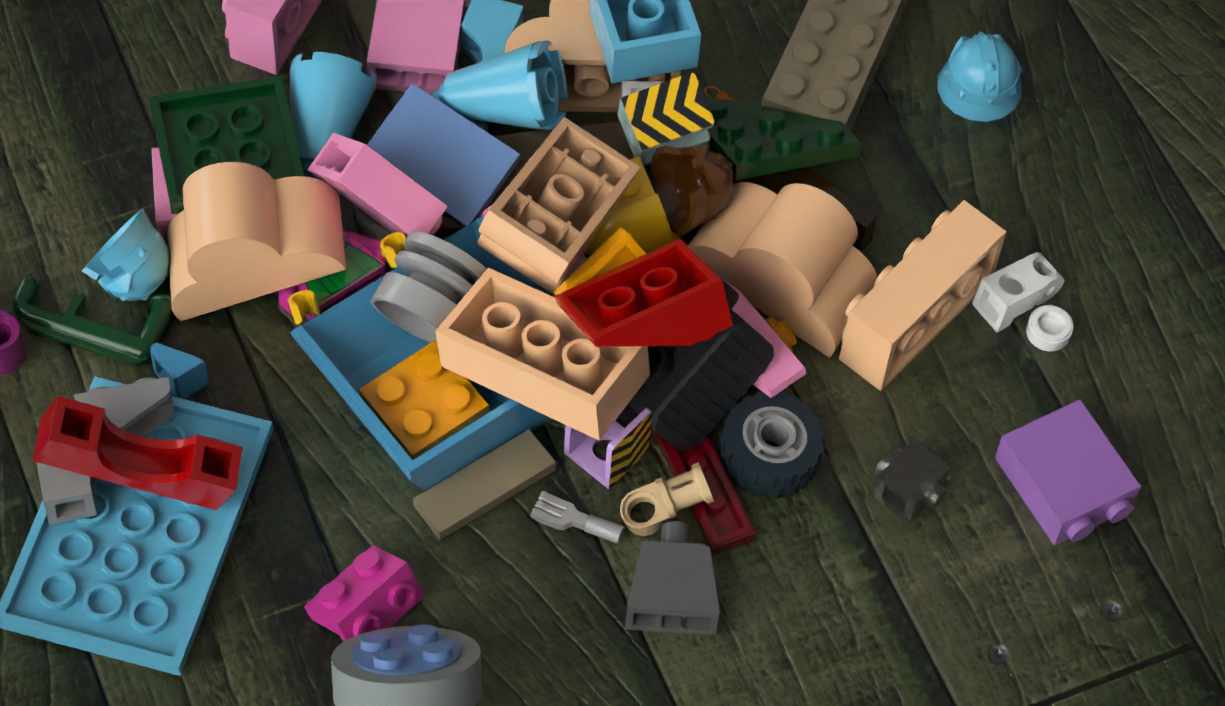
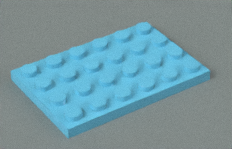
(142, 567)

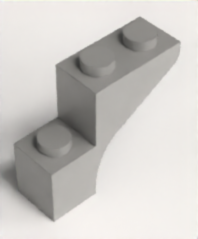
(133, 408)

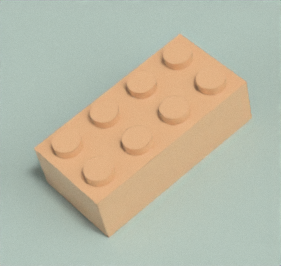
(920, 294)
(537, 356)

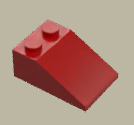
(651, 301)

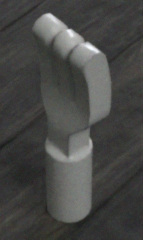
(563, 515)

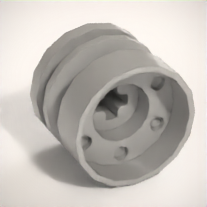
(434, 284)

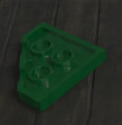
(775, 140)

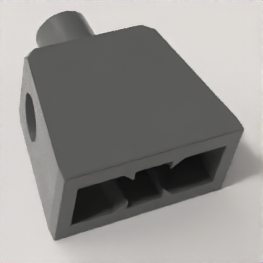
(673, 585)

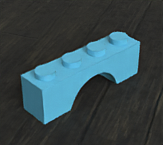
(486, 32)

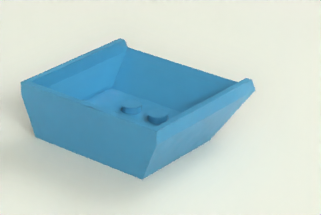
(359, 344)

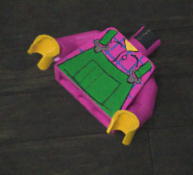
(364, 265)

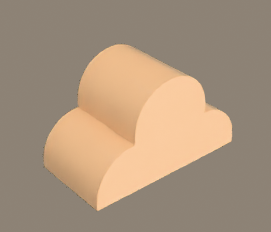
(574, 37)
(556, 205)
(250, 236)
(789, 257)

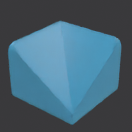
(185, 371)

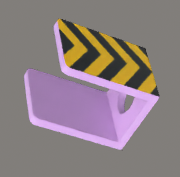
(622, 452)

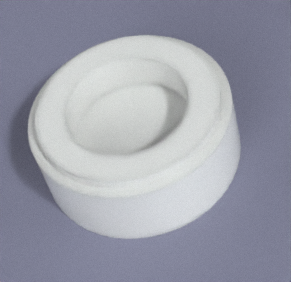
(1049, 328)

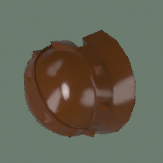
(691, 185)

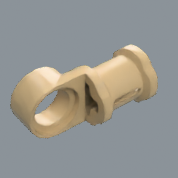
(667, 497)

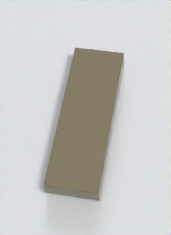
(484, 484)

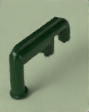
(89, 334)

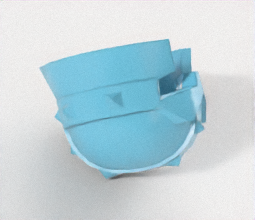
(981, 78)
(131, 261)

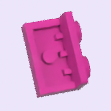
(366, 595)

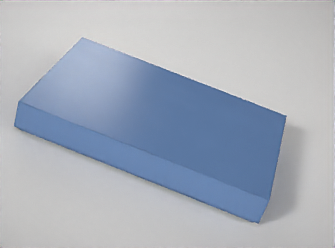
(445, 154)

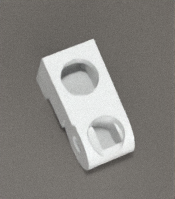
(1016, 290)

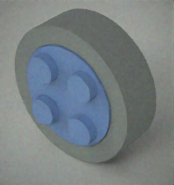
(407, 668)

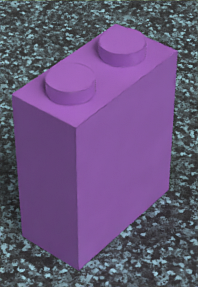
(1068, 473)

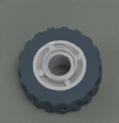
(765, 467)

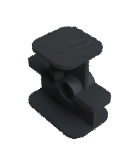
(700, 381)

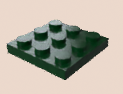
(224, 124)

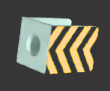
(665, 115)

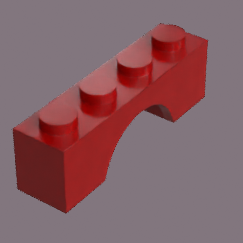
(88, 443)

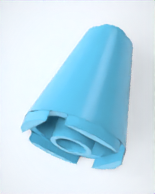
(510, 88)
(326, 99)

